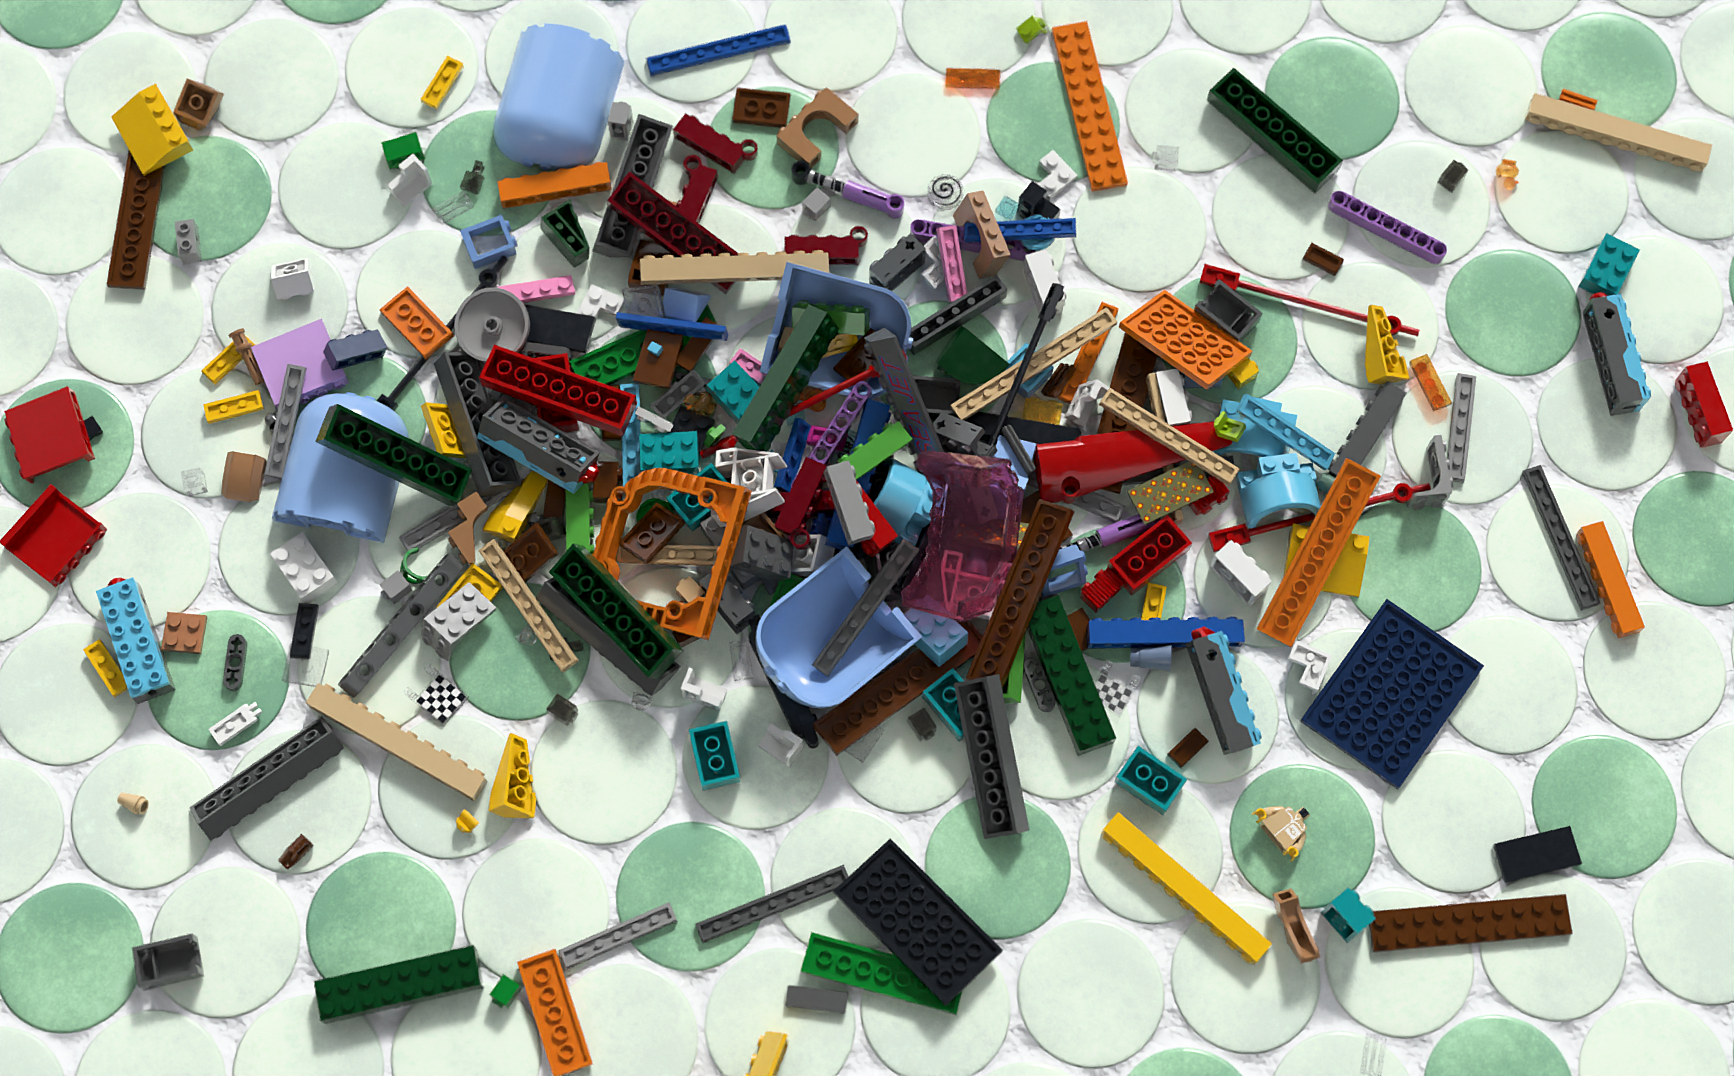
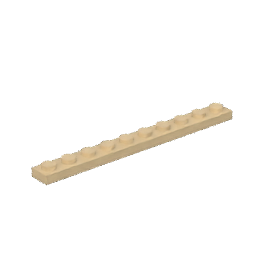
(1039, 362)

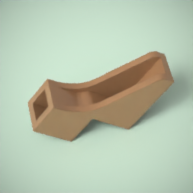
(463, 534)
(1295, 927)

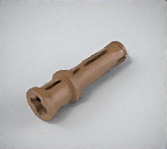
(244, 348)

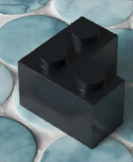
(1034, 202)

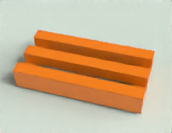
(1578, 99)

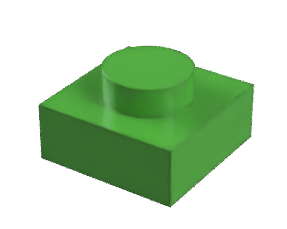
(713, 435)

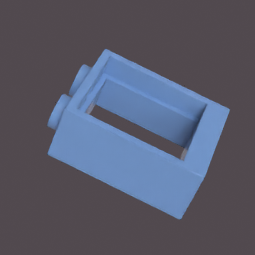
(493, 255)
(1068, 580)

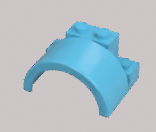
(1255, 439)
(1277, 485)
(905, 501)

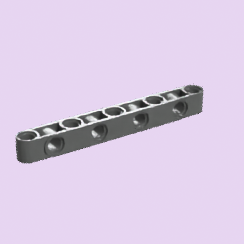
(400, 625)

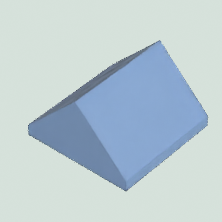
(684, 304)

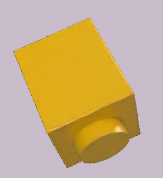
(1244, 373)

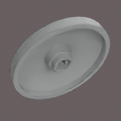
(490, 319)

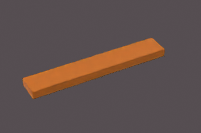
(1085, 360)

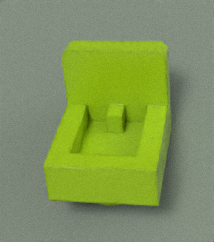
(1031, 28)
(1228, 428)

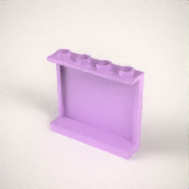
(300, 348)

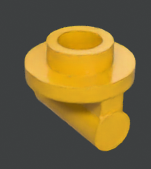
(466, 822)

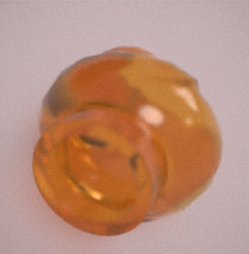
(1510, 170)
(807, 393)
(702, 405)

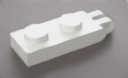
(235, 723)

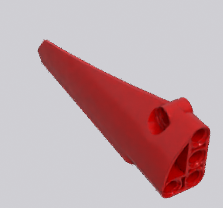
(1107, 459)

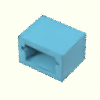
(655, 348)

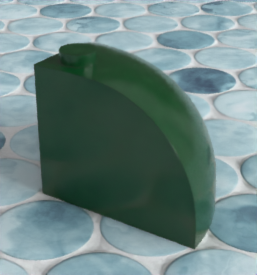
(970, 359)

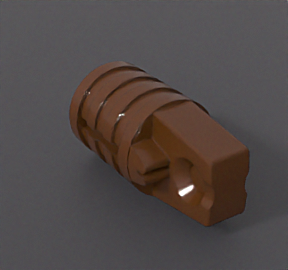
(295, 851)

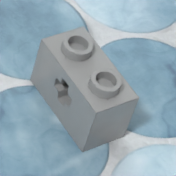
(620, 120)
(188, 241)

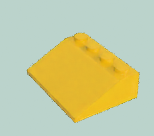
(151, 130)
(1349, 568)
(770, 1054)

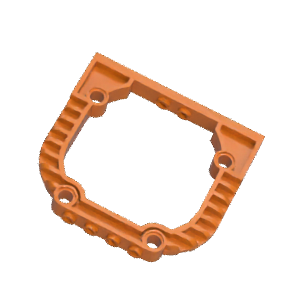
(730, 504)

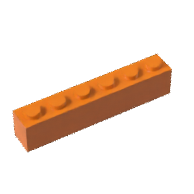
(554, 185)
(1610, 580)

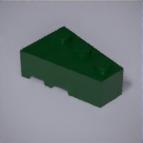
(566, 234)

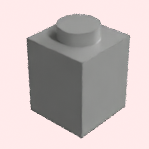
(816, 204)
(395, 587)

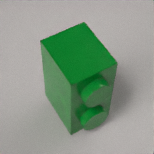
(400, 148)

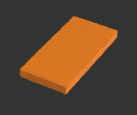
(416, 322)

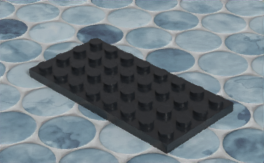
(918, 922)

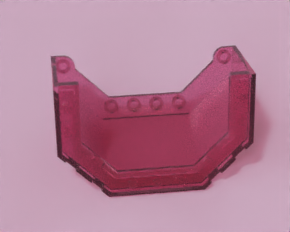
(969, 534)

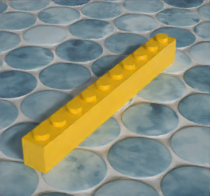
(1186, 889)

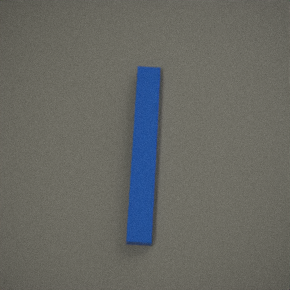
(718, 50)

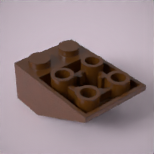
(645, 248)

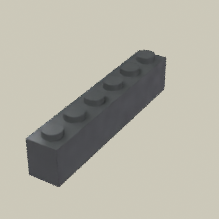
(957, 313)
(1369, 426)

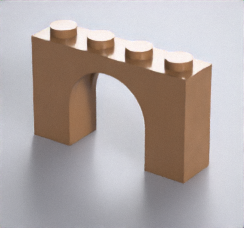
(823, 106)
(993, 250)

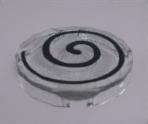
(945, 191)

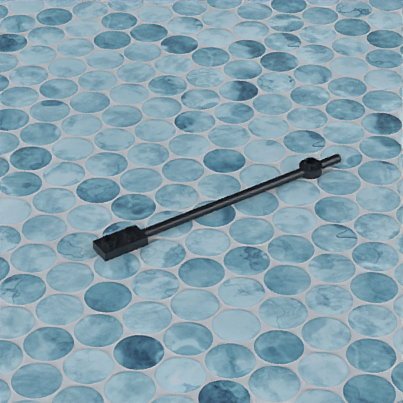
(483, 276)
(1046, 314)

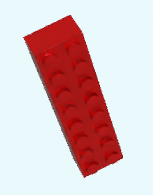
(558, 390)

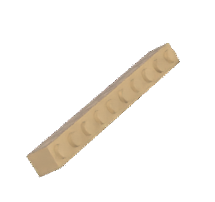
(1618, 132)
(726, 267)
(397, 742)

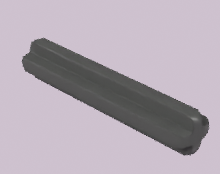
(1018, 449)

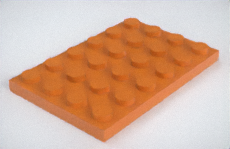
(1185, 339)

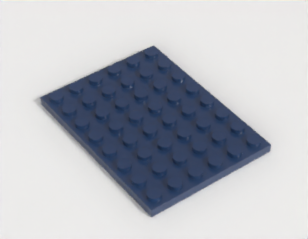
(1392, 693)

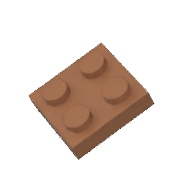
(184, 633)

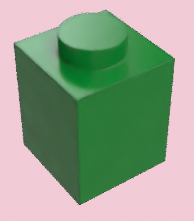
(505, 992)

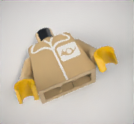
(1284, 827)

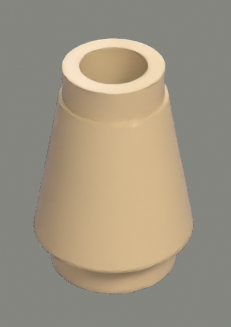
(134, 803)

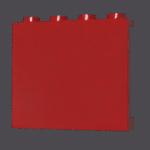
(48, 433)
(53, 536)

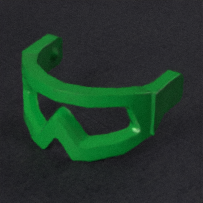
(406, 571)

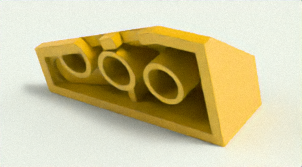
(1381, 354)
(511, 515)
(512, 786)

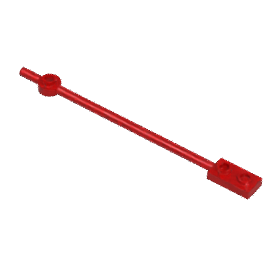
(1211, 275)
(730, 441)
(1241, 535)

